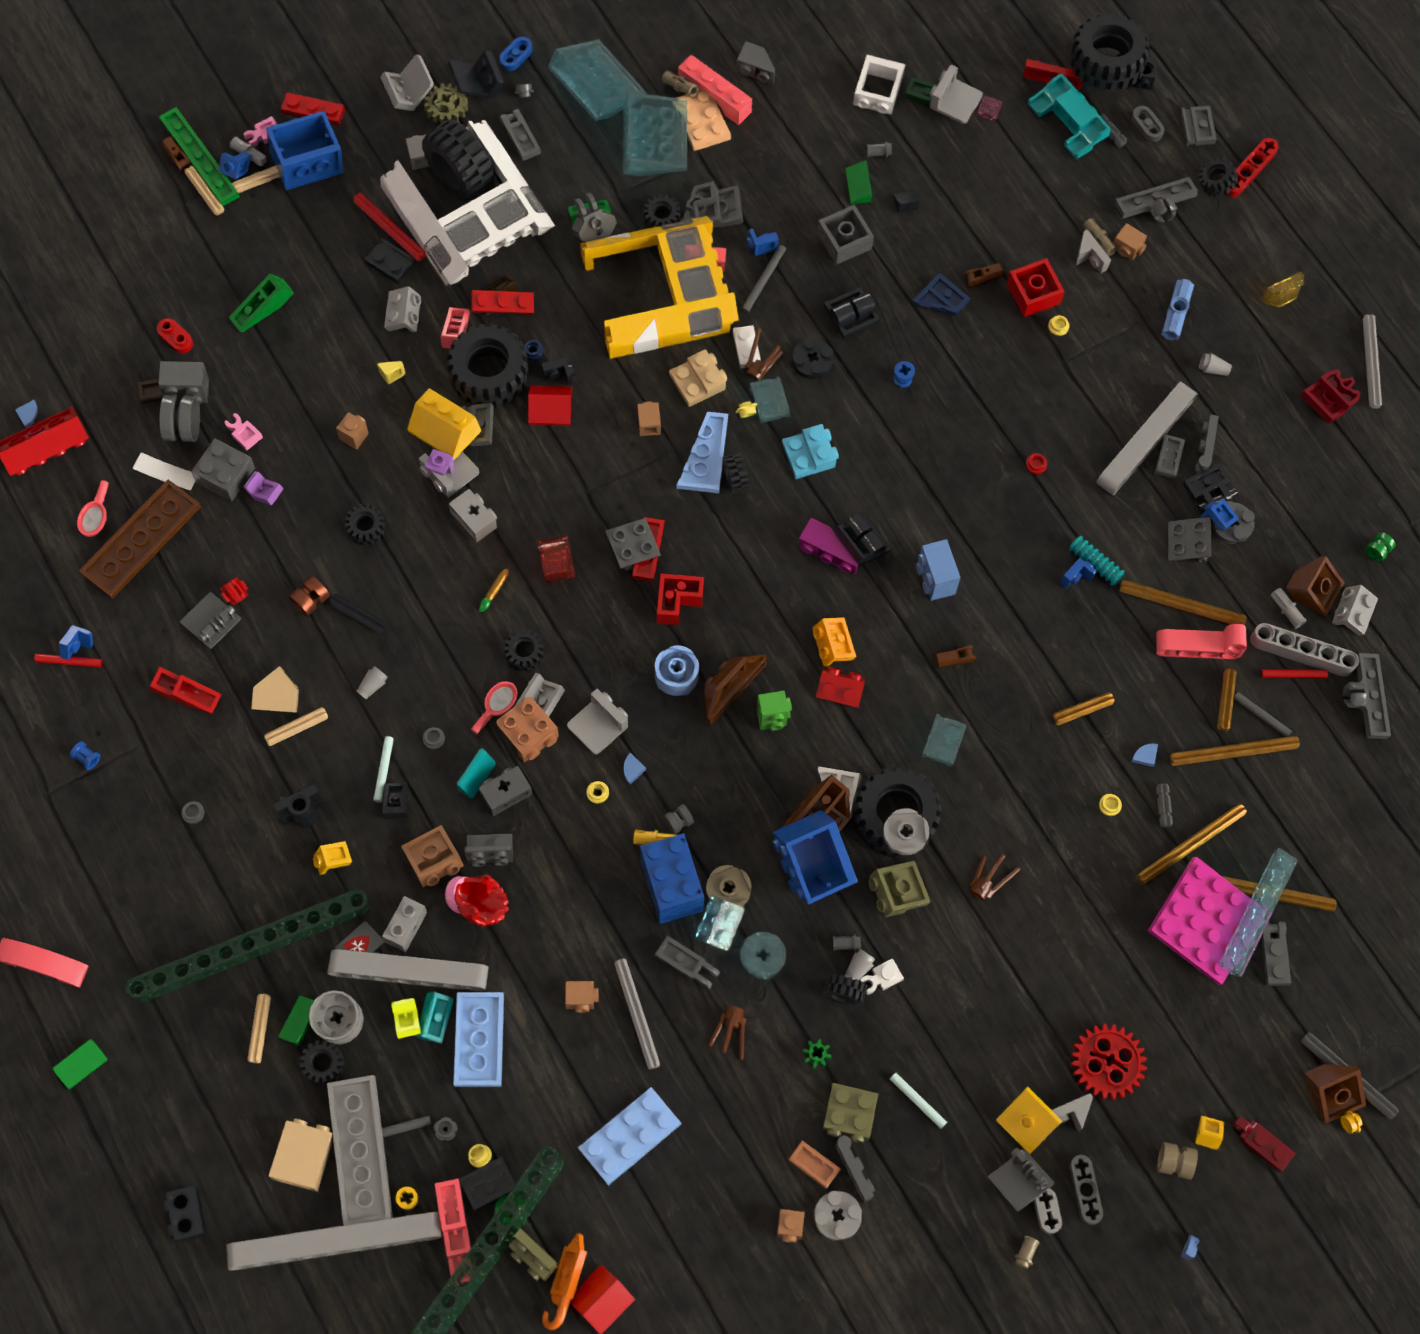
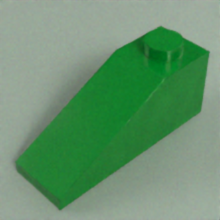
(262, 302)

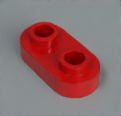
(173, 334)

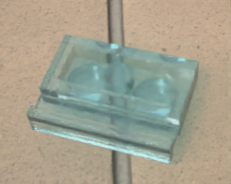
(770, 399)
(944, 740)

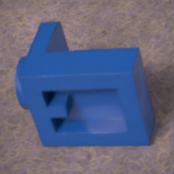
(235, 166)
(762, 244)
(1221, 514)
(1079, 569)
(73, 640)

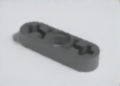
(1095, 1206)

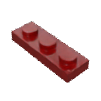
(1045, 73)
(304, 106)
(502, 302)
(646, 569)

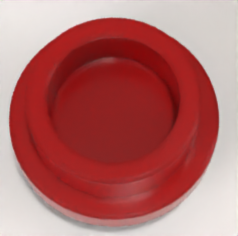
(1036, 464)

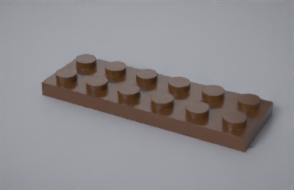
(140, 539)

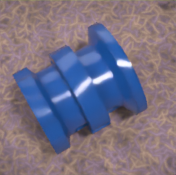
(903, 374)

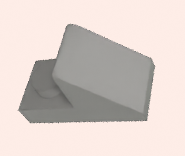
(1092, 250)
(1076, 1109)

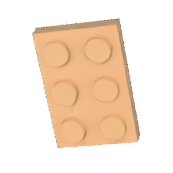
(704, 121)

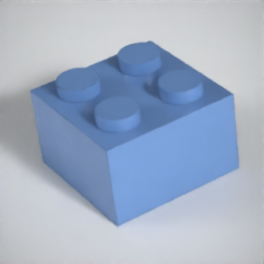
(938, 570)

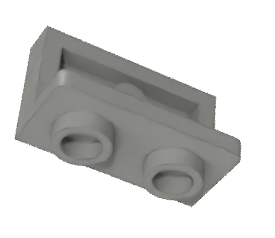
(402, 309)
(1355, 609)
(543, 692)

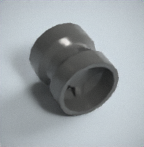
(679, 819)

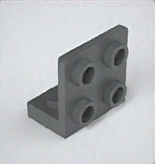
(489, 849)

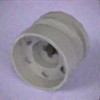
(324, 1012)

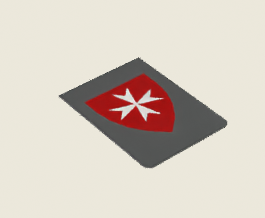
(361, 939)

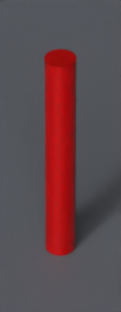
(76, 661)
(1293, 673)

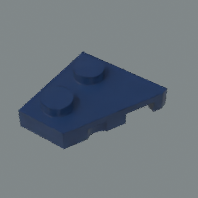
(942, 296)

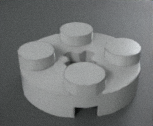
(915, 823)
(824, 1219)

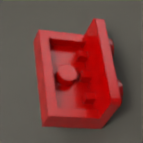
(840, 687)

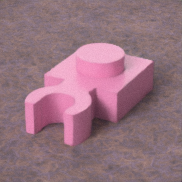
(260, 132)
(244, 433)

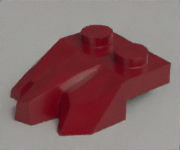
(1331, 395)

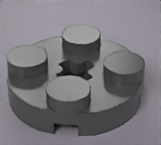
(1236, 533)

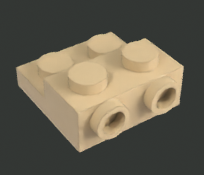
(698, 378)

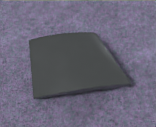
(719, 205)

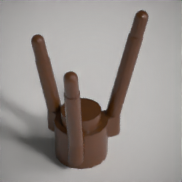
(758, 369)
(981, 887)
(733, 1019)

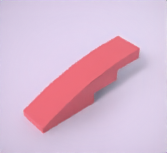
(453, 1223)

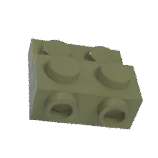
(898, 888)
(850, 1113)
(533, 1255)

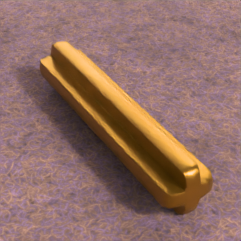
(1226, 701)
(1083, 708)

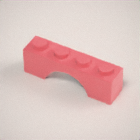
(733, 101)

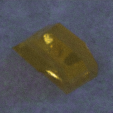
(1284, 291)

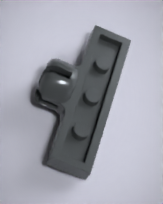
(1157, 200)
(1369, 696)

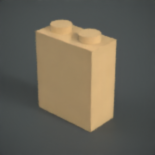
(302, 1155)

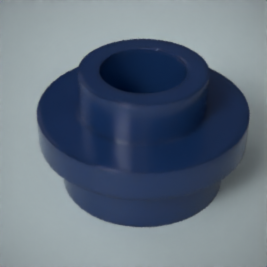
(533, 345)

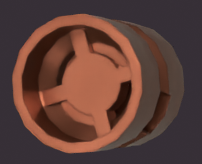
(303, 601)

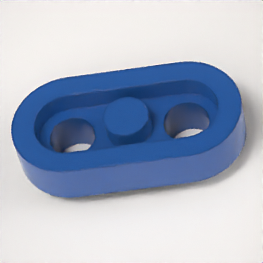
(514, 54)

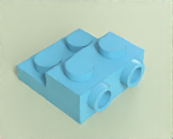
(810, 451)

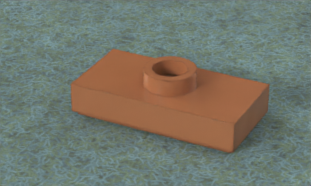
(814, 1164)

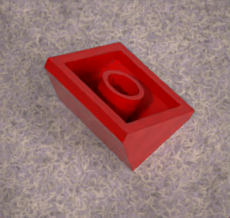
(549, 405)
(601, 1299)

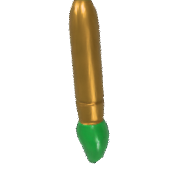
(486, 602)

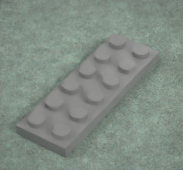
(359, 1150)

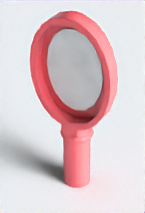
(93, 514)
(497, 703)

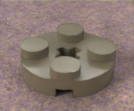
(732, 876)

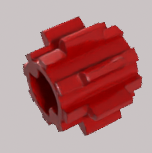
(234, 591)

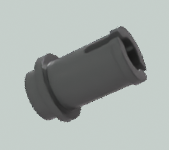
(879, 149)
(847, 943)

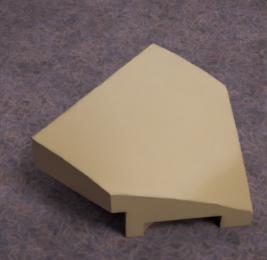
(276, 693)

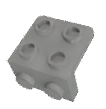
(410, 86)
(954, 97)
(449, 484)
(599, 722)

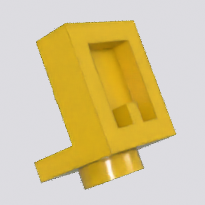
(331, 856)

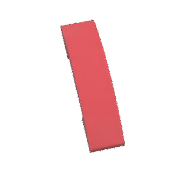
(42, 962)

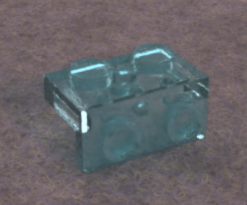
(719, 923)

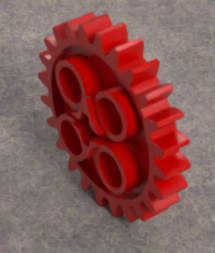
(1100, 1081)

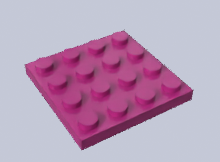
(1201, 918)

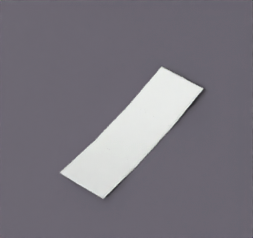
(164, 471)

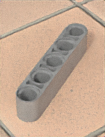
(1315, 649)

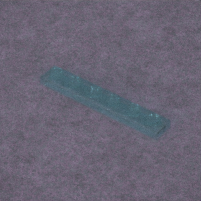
(1258, 912)

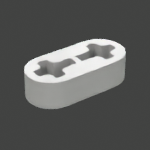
(1054, 1211)

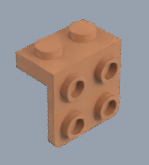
(528, 729)

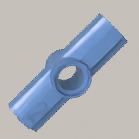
(1175, 318)

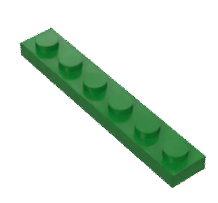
(199, 156)

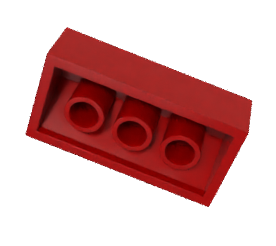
(42, 441)

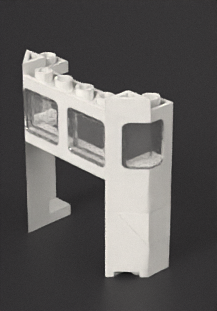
(477, 226)

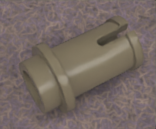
(1026, 1252)

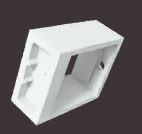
(884, 69)

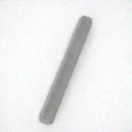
(1372, 361)
(637, 1014)

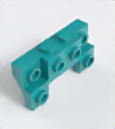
(1074, 112)

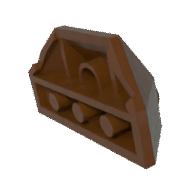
(730, 683)
(828, 796)

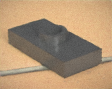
(1169, 456)

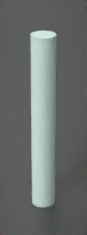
(383, 769)
(918, 1100)

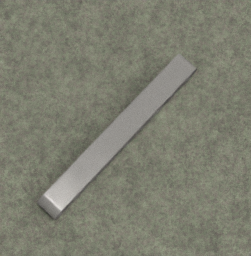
(334, 1241)

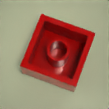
(1035, 287)

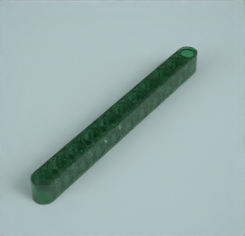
(237, 944)
(482, 1246)

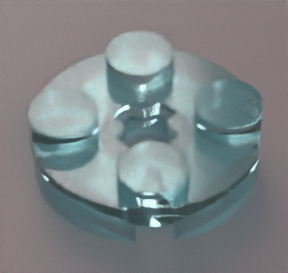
(753, 964)

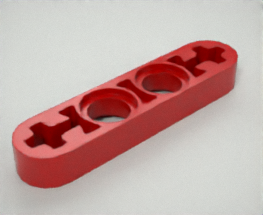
(1252, 168)

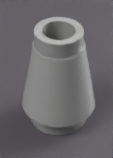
(1214, 365)
(372, 682)
(859, 965)

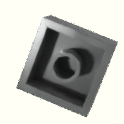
(845, 234)
(184, 379)
(223, 469)

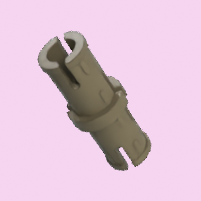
(680, 83)
(1100, 236)

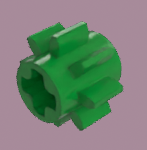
(817, 1047)

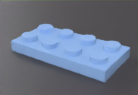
(479, 1039)
(629, 1136)

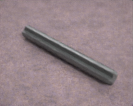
(1370, 1092)

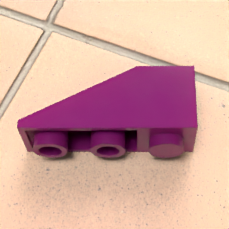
(824, 543)

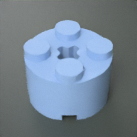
(678, 682)

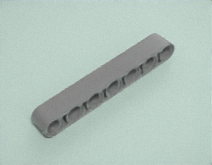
(1146, 438)
(408, 970)

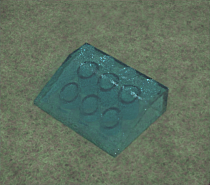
(594, 78)
(654, 134)

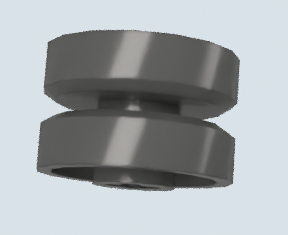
(179, 418)

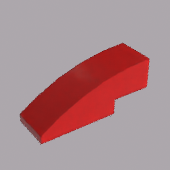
(184, 691)

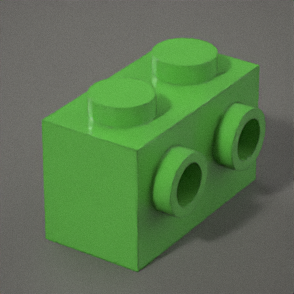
(773, 710)

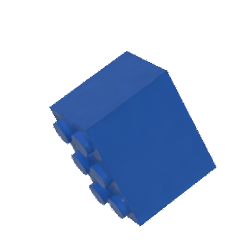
(305, 150)
(814, 857)
(672, 878)

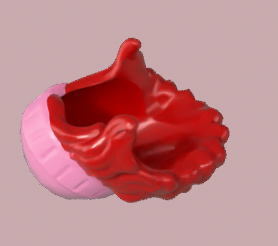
(477, 899)

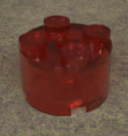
(556, 559)

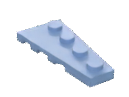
(705, 462)

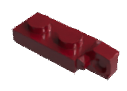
(1264, 1143)

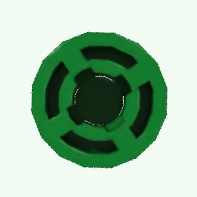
(1378, 549)

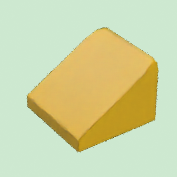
(1210, 1132)

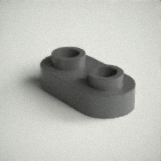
(1149, 124)

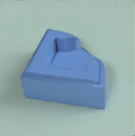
(28, 413)
(1146, 755)
(632, 769)
(1190, 1248)

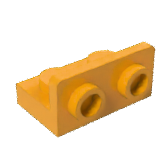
(833, 641)

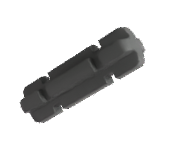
(1120, 140)
(1164, 805)

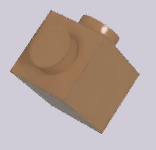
(1130, 242)
(649, 419)
(352, 430)
(581, 995)
(790, 1225)

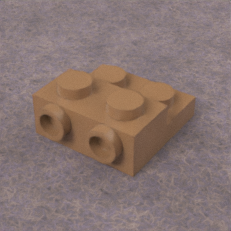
(432, 856)

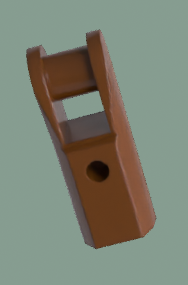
(175, 153)
(985, 274)
(952, 657)

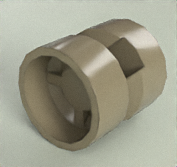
(1177, 1160)

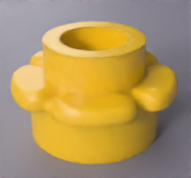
(1351, 1122)

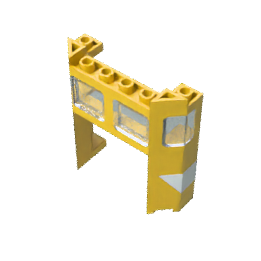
(694, 279)

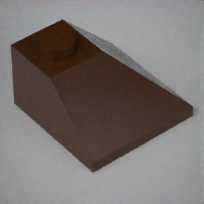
(1316, 585)
(1335, 1090)

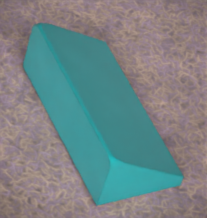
(476, 773)
(435, 1017)

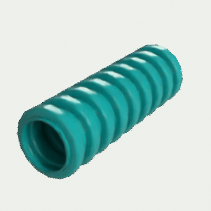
(1099, 562)

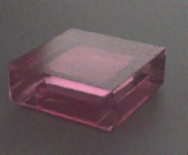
(989, 108)

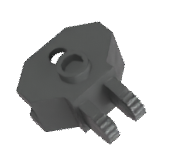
(592, 221)

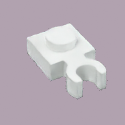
(884, 975)

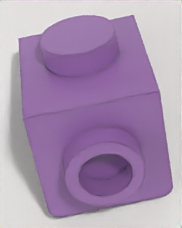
(440, 462)
(262, 489)

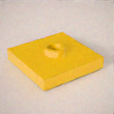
(1028, 1120)

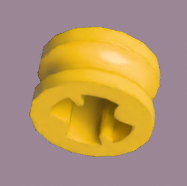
(404, 1205)

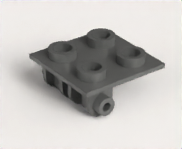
(1189, 539)
(633, 543)
(210, 620)
(1021, 1179)

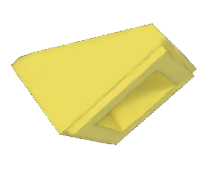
(391, 371)

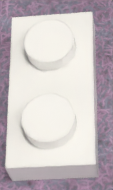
(743, 341)

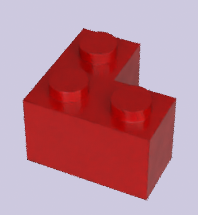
(677, 591)

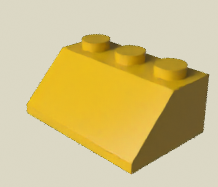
(442, 424)

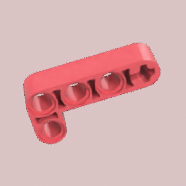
(1202, 644)

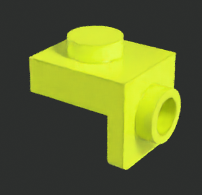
(406, 1018)

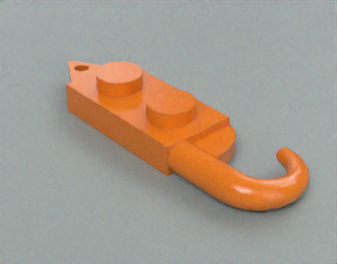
(566, 1280)

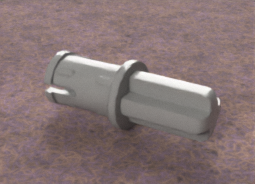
(240, 146)
(1288, 608)

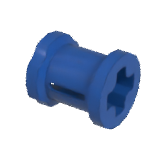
(85, 755)

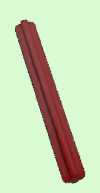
(389, 226)

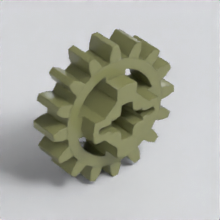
(446, 105)

